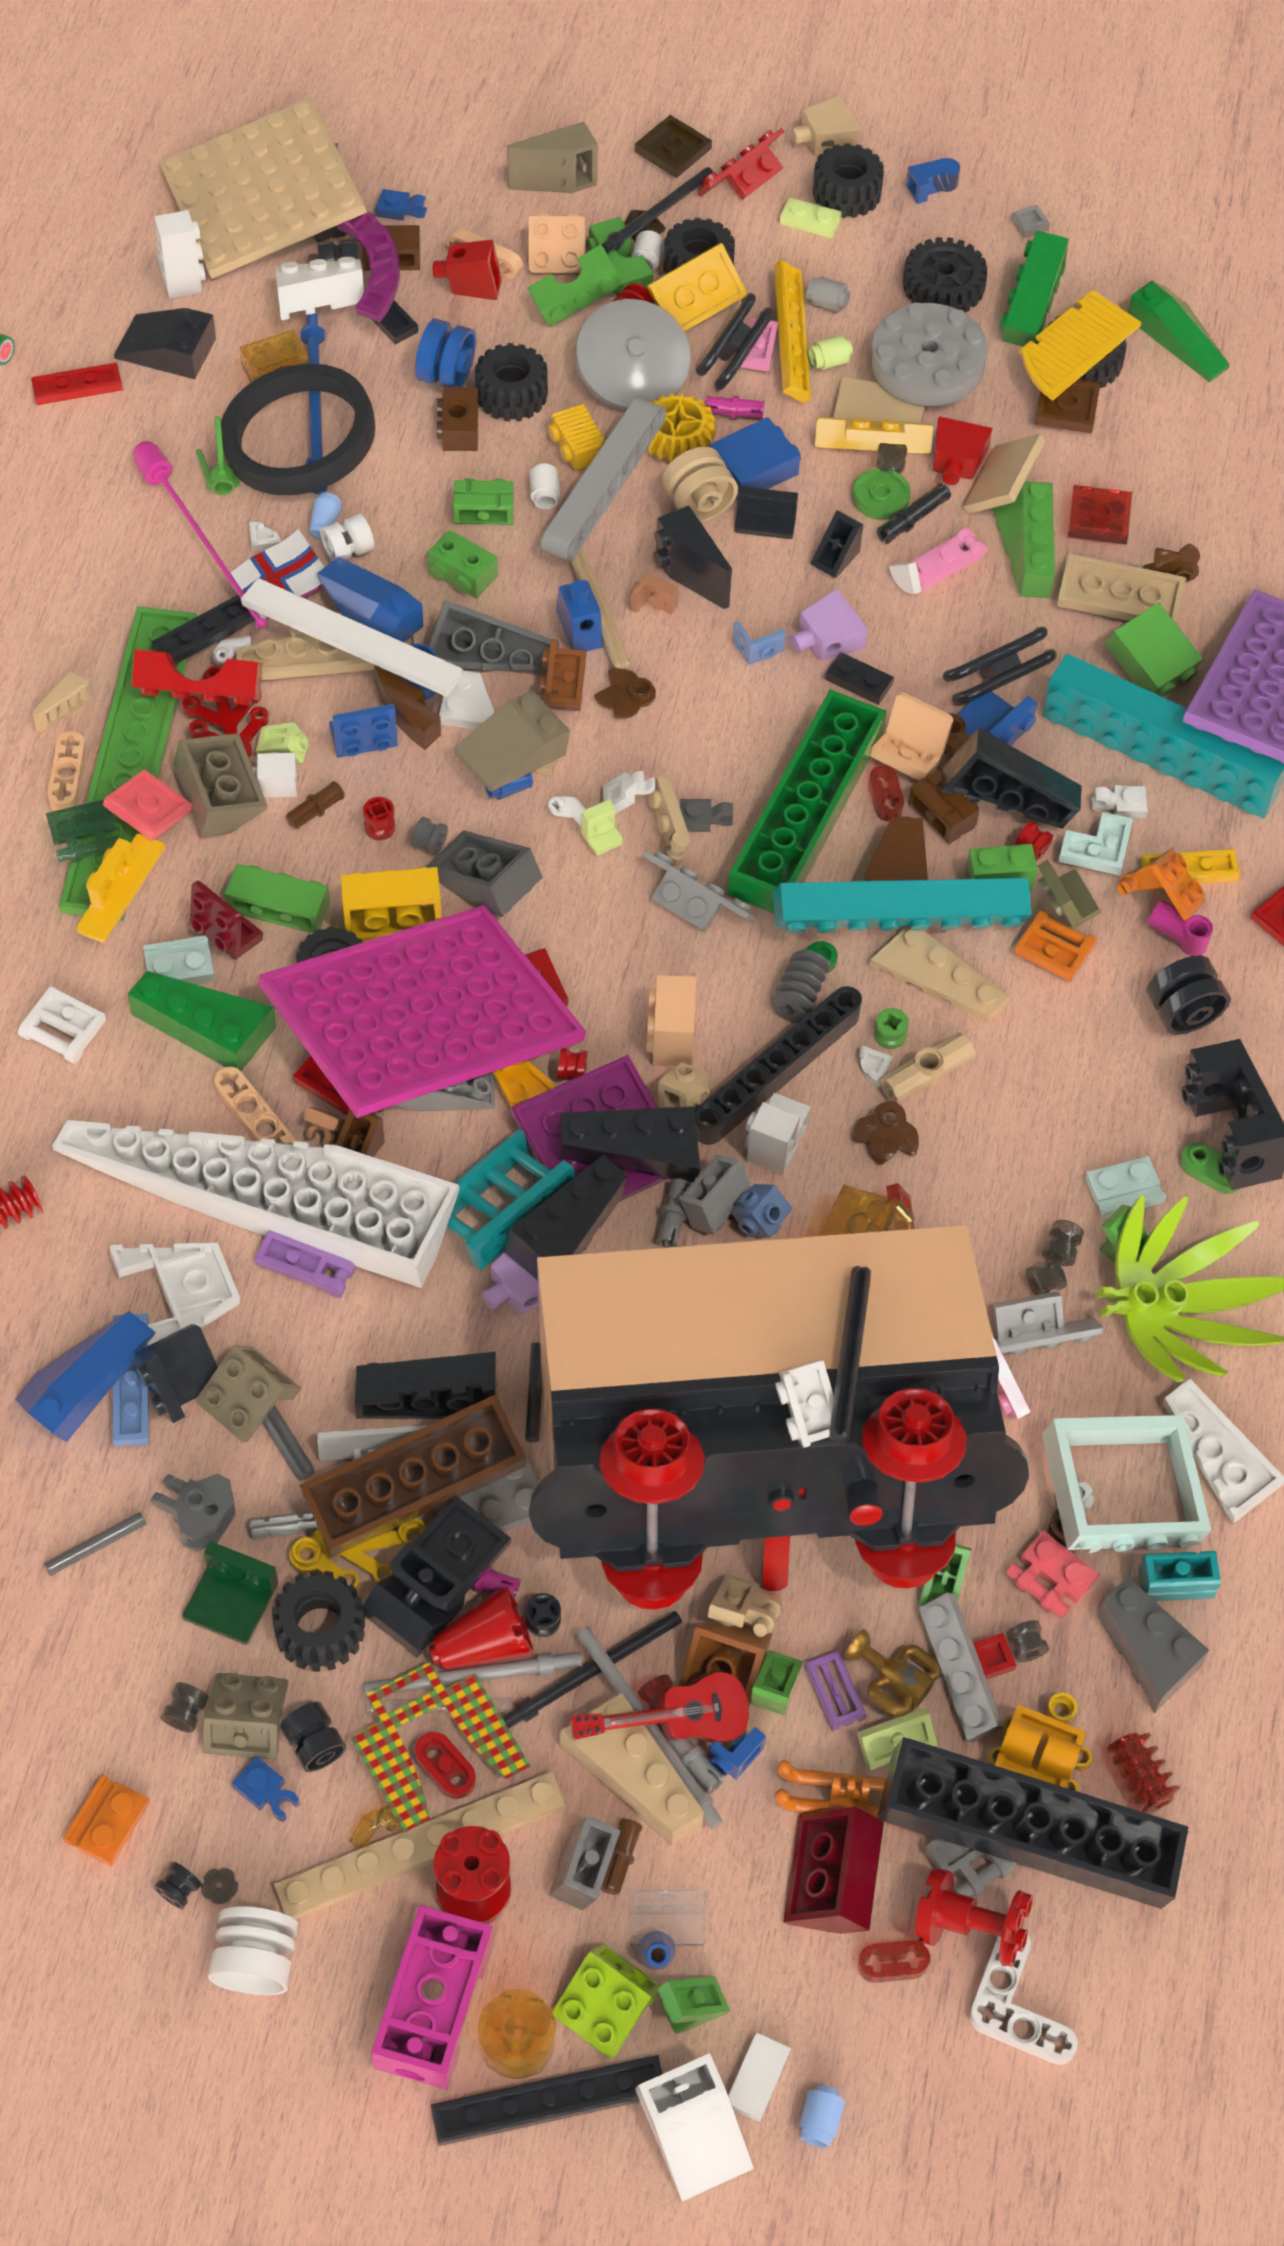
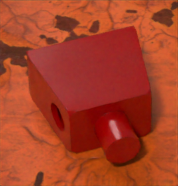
(471, 269)
(959, 449)

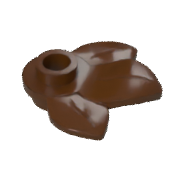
(1176, 563)
(624, 693)
(886, 1136)

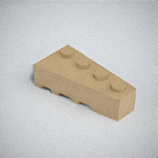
(638, 1774)

